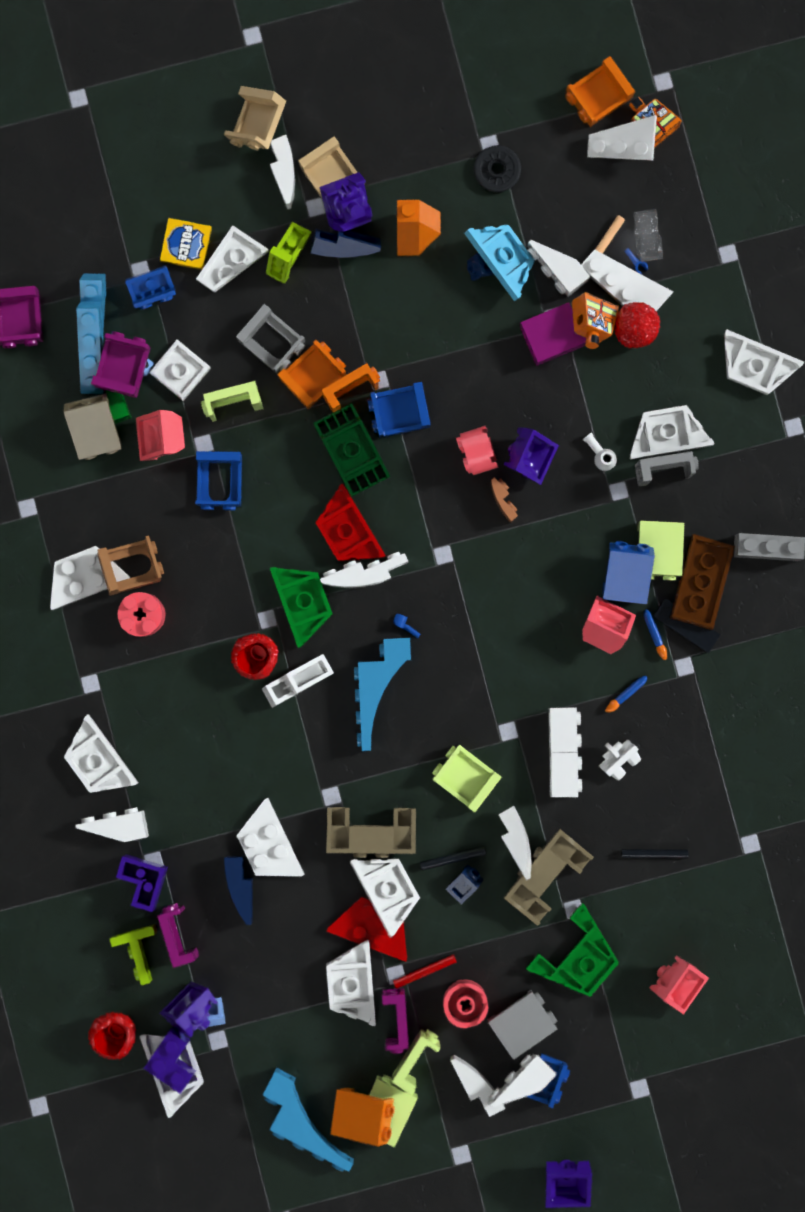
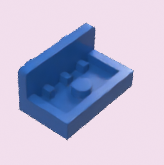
(150, 287)
(551, 1092)

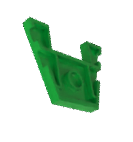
(585, 964)

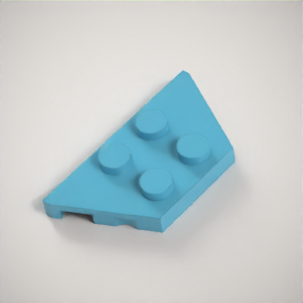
(503, 255)

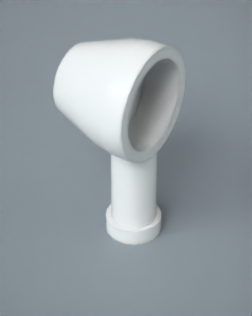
(600, 452)

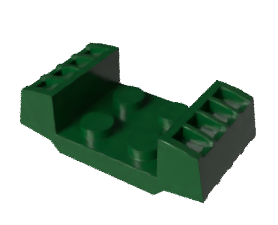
(351, 449)

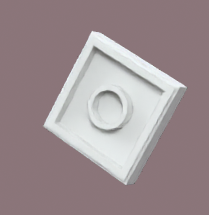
(180, 370)

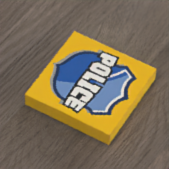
(185, 243)

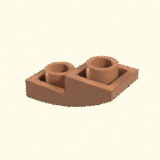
(500, 492)

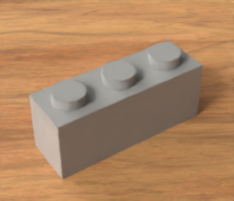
(769, 547)

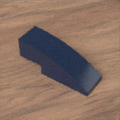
(344, 244)
(240, 887)

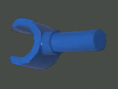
(635, 261)
(400, 621)

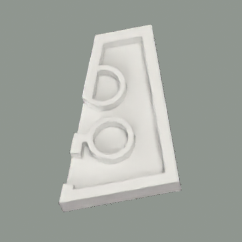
(625, 141)
(230, 259)

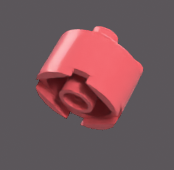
(478, 451)
(132, 605)
(466, 1016)

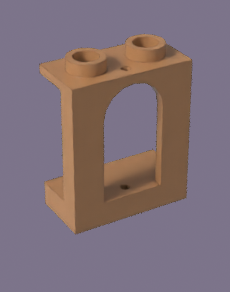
(142, 547)

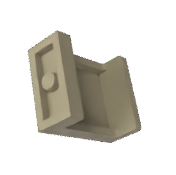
(92, 427)

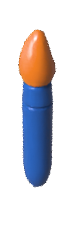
(661, 649)
(614, 704)

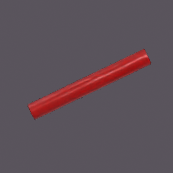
(420, 973)

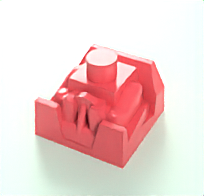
(159, 434)
(607, 626)
(679, 984)

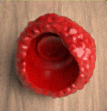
(637, 325)
(254, 656)
(112, 1035)

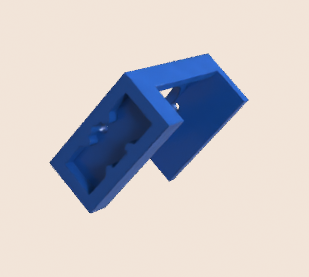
(203, 498)

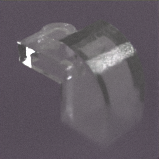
(646, 236)

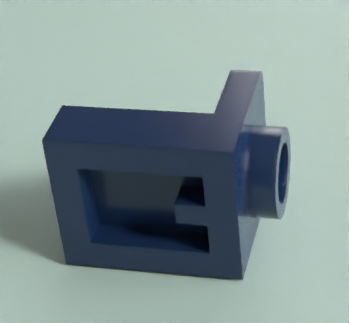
(478, 268)
(465, 884)

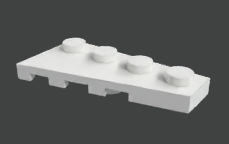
(624, 283)

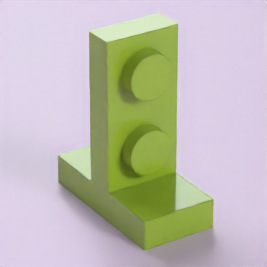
(285, 254)
(136, 950)

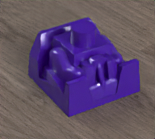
(346, 203)
(531, 454)
(190, 1009)
(568, 1184)

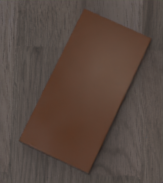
(702, 582)

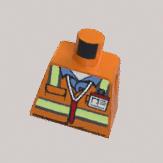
(666, 121)
(593, 318)

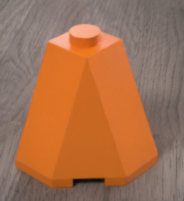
(416, 227)

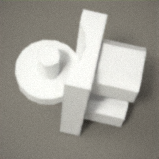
(617, 756)

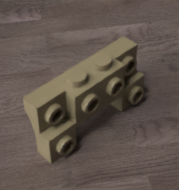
(371, 838)
(545, 867)

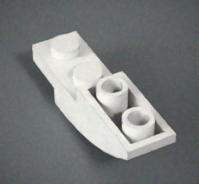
(355, 576)

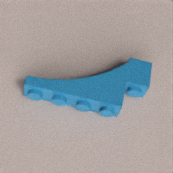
(90, 328)
(373, 680)
(296, 1125)

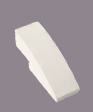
(284, 169)
(297, 680)
(517, 840)
(475, 1084)

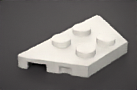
(756, 364)
(668, 432)
(80, 577)
(96, 760)
(268, 845)
(387, 890)
(351, 984)
(171, 1099)

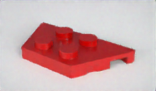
(347, 530)
(363, 924)

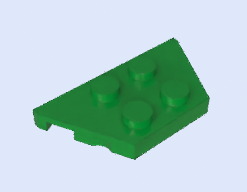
(302, 601)

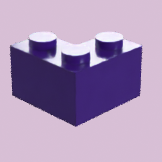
(147, 876)
(166, 1064)

